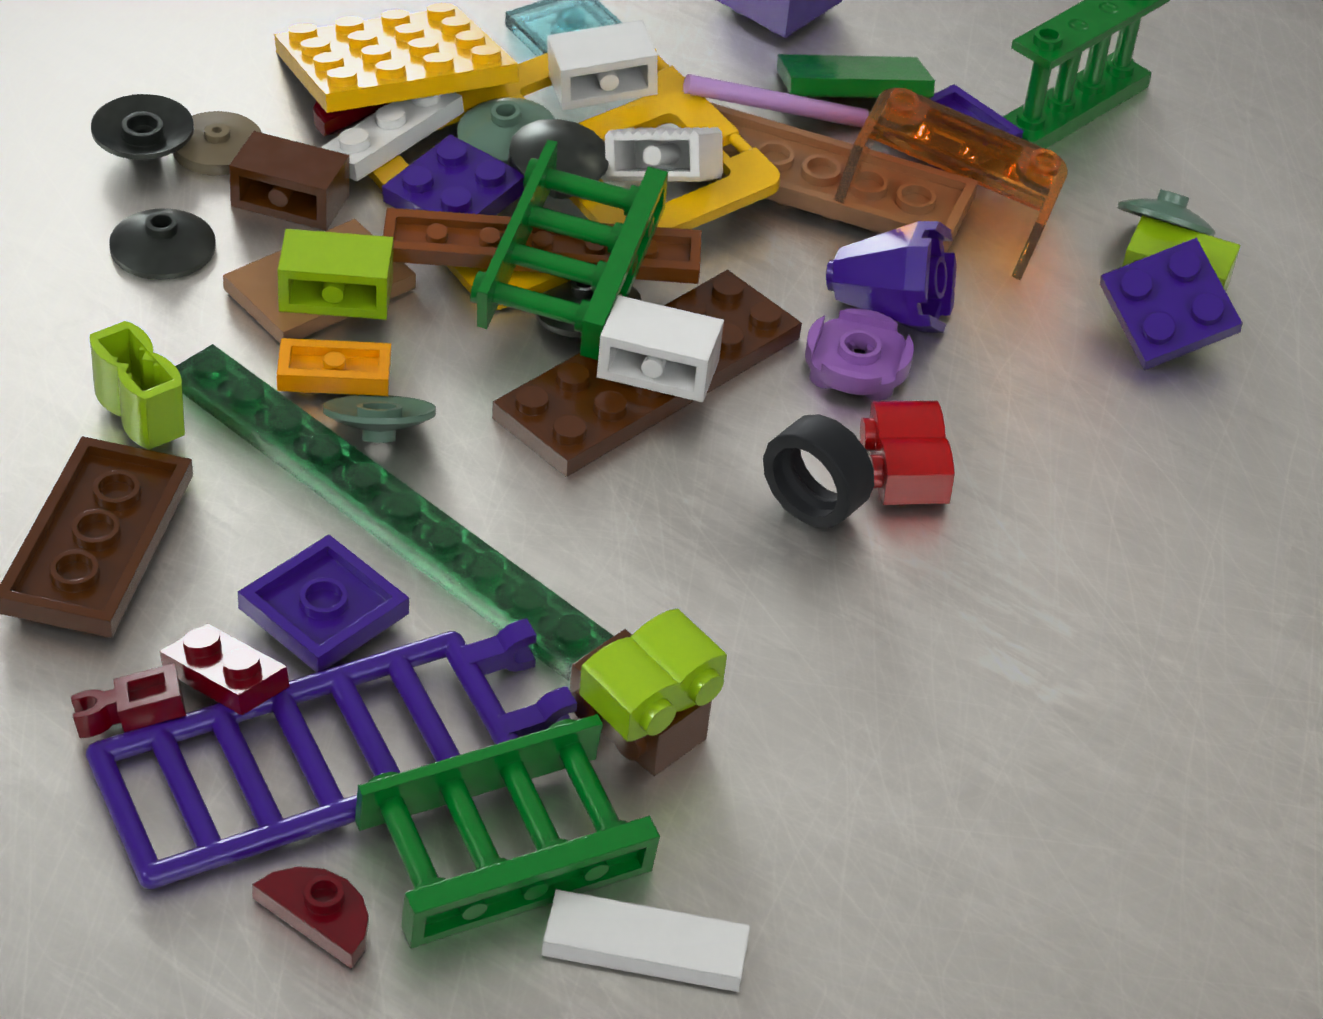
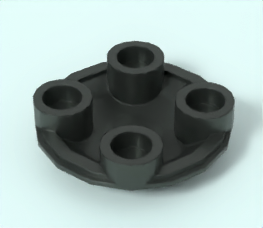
(578, 149)

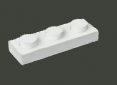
(393, 131)

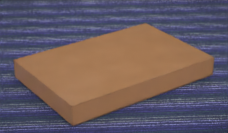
(257, 292)

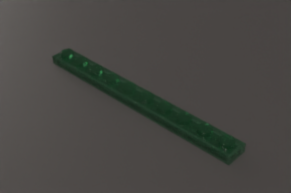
(389, 508)

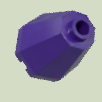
(899, 275)

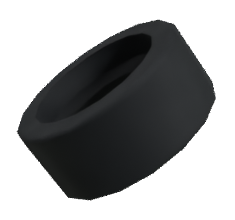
(839, 453)

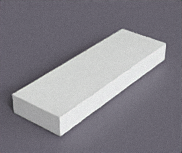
(646, 940)

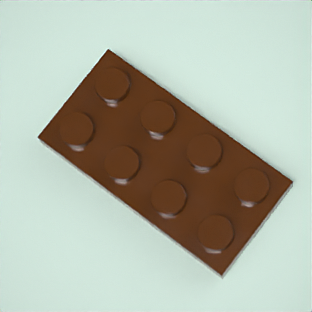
(95, 537)

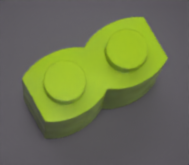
(137, 384)
(653, 675)

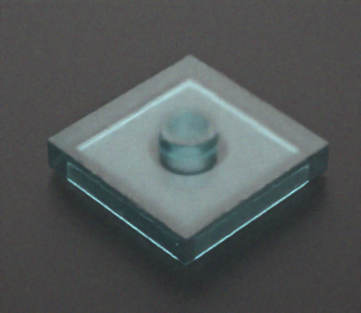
(549, 17)

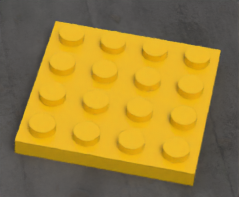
(394, 57)

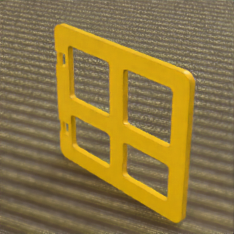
(748, 174)

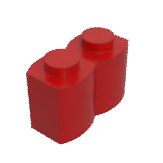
(909, 452)

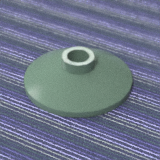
(496, 121)
(1168, 208)
(379, 415)

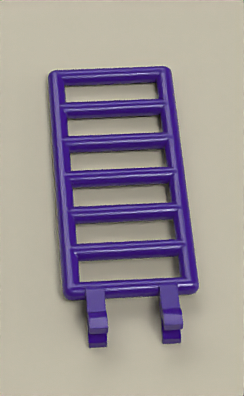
(470, 663)

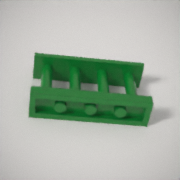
(1086, 94)
(608, 279)
(500, 885)

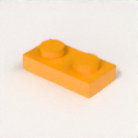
(334, 367)

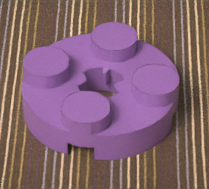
(871, 374)

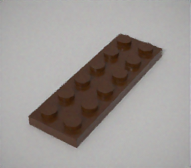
(578, 418)

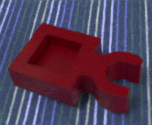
(134, 702)

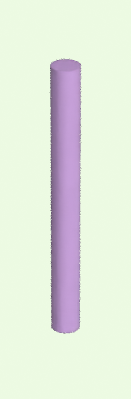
(774, 101)

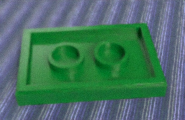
(852, 75)

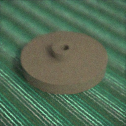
(215, 142)

